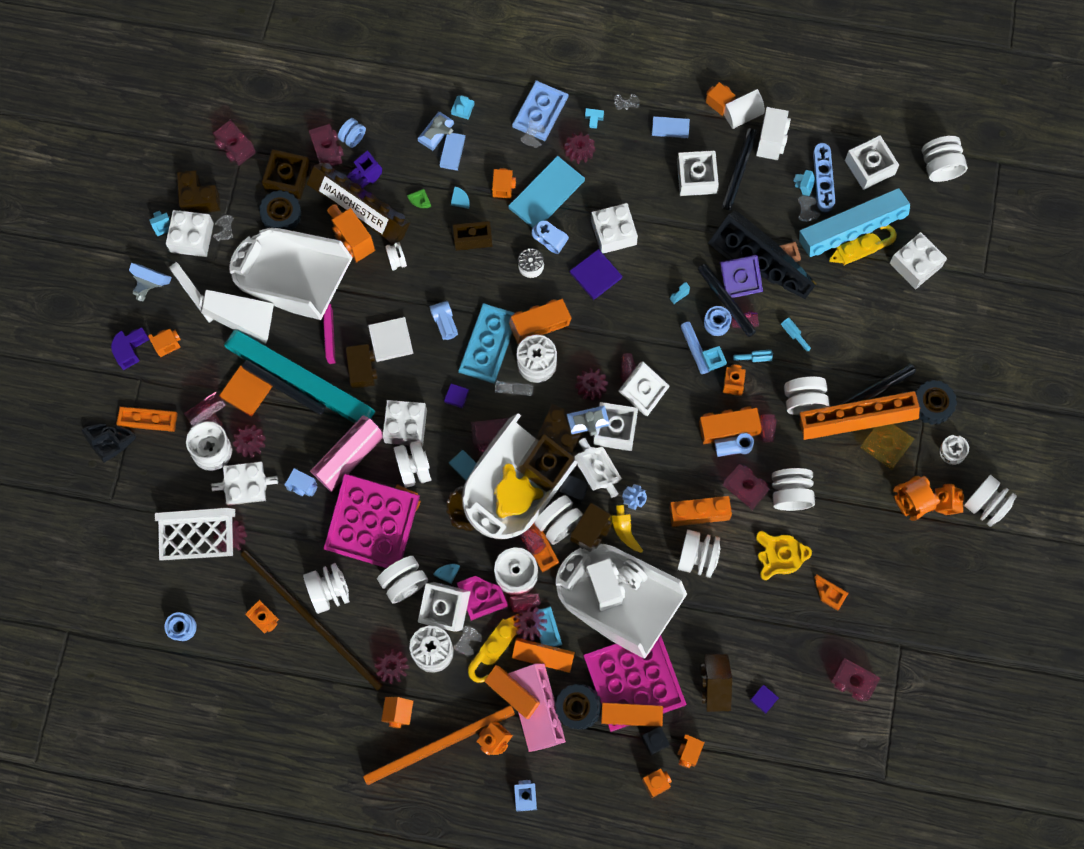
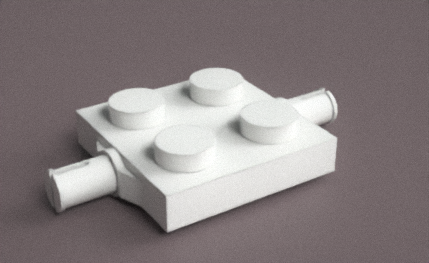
(597, 468)
(244, 483)

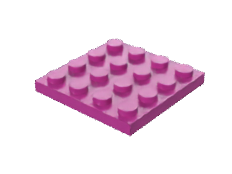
(371, 521)
(630, 679)

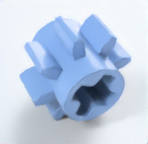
(634, 496)

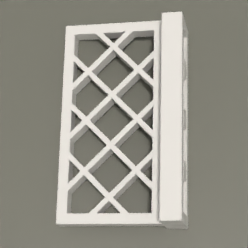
(198, 517)

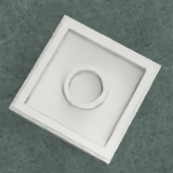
(390, 339)
(644, 388)

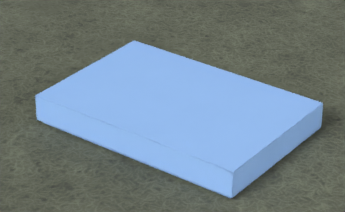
(541, 105)

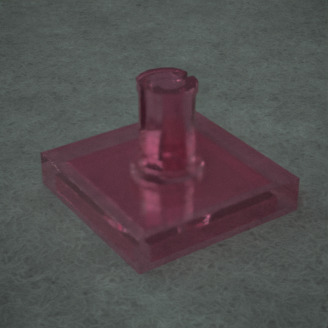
(206, 410)

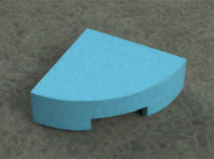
(460, 198)
(684, 290)
(447, 572)

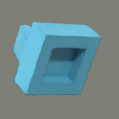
(462, 107)
(594, 115)
(805, 182)
(160, 223)
(713, 358)

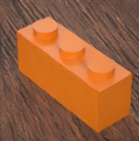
(540, 320)
(729, 424)
(700, 511)

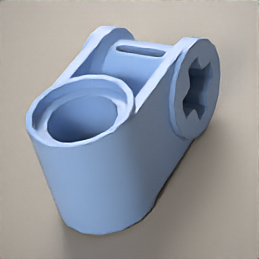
(551, 238)

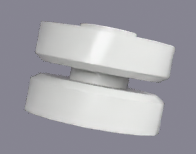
(806, 394)
(413, 463)
(558, 519)
(508, 563)
(402, 579)

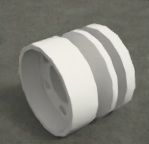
(944, 158)
(538, 368)
(207, 436)
(793, 489)
(990, 501)
(699, 553)
(326, 588)
(436, 659)

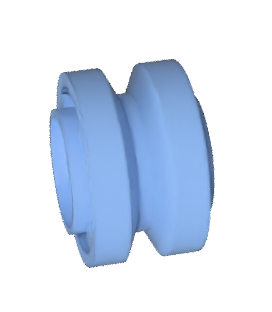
(351, 132)
(720, 313)
(172, 623)

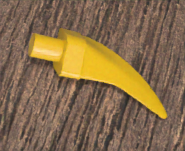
(622, 527)

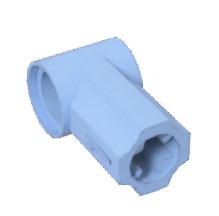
(443, 317)
(731, 445)

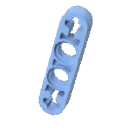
(824, 177)

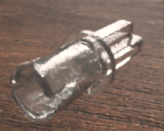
(513, 388)

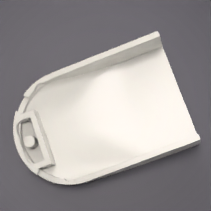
(290, 269)
(478, 492)
(643, 611)

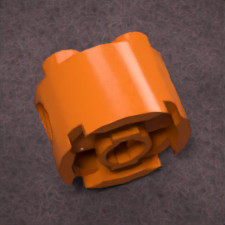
(916, 497)

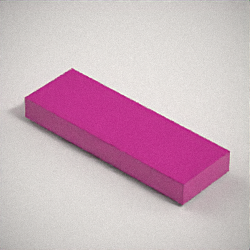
(329, 335)

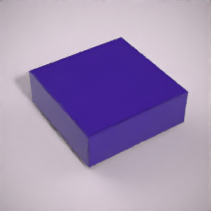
(456, 396)
(764, 699)

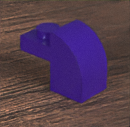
(367, 170)
(123, 347)

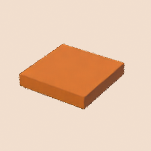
(245, 391)

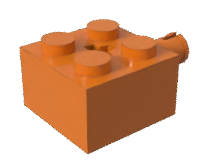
(351, 233)

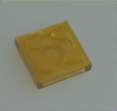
(887, 444)

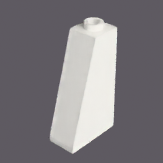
(239, 313)

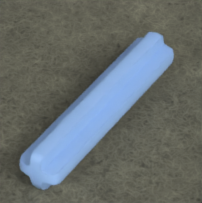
(694, 346)

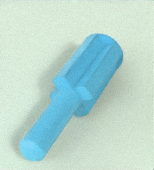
(794, 332)
(756, 356)

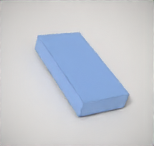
(670, 127)
(452, 151)

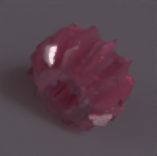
(579, 141)
(598, 381)
(246, 435)
(237, 538)
(537, 618)
(388, 672)

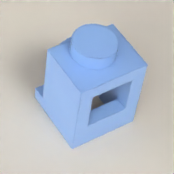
(301, 483)
(530, 803)

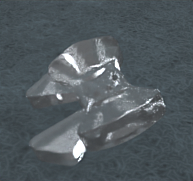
(620, 103)
(529, 139)
(806, 214)
(225, 222)
(468, 634)

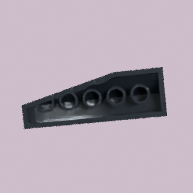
(741, 238)

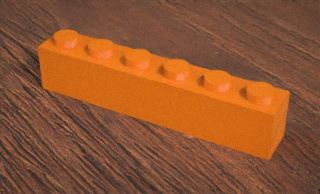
(859, 415)

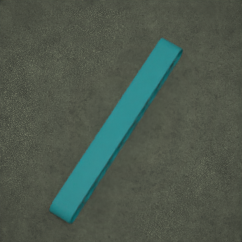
(299, 377)

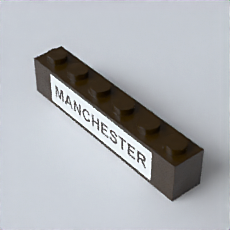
(365, 205)

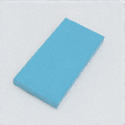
(546, 192)
(487, 344)

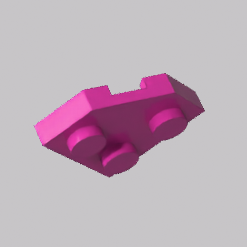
(483, 597)

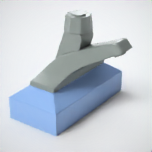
(436, 131)
(146, 280)
(588, 420)

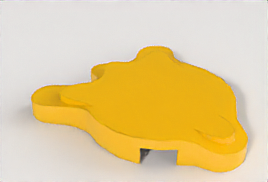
(514, 494)
(781, 554)

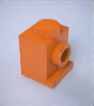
(165, 341)
(733, 386)
(268, 623)
(690, 751)

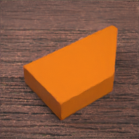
(830, 593)

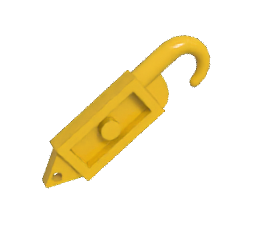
(862, 247)
(493, 647)

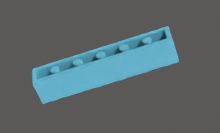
(854, 222)

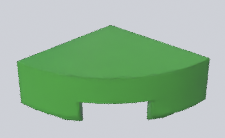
(419, 199)

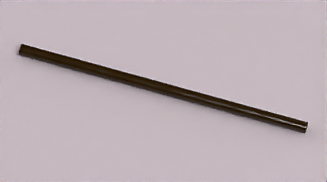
(312, 620)

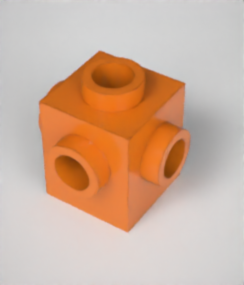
(950, 499)
(494, 739)

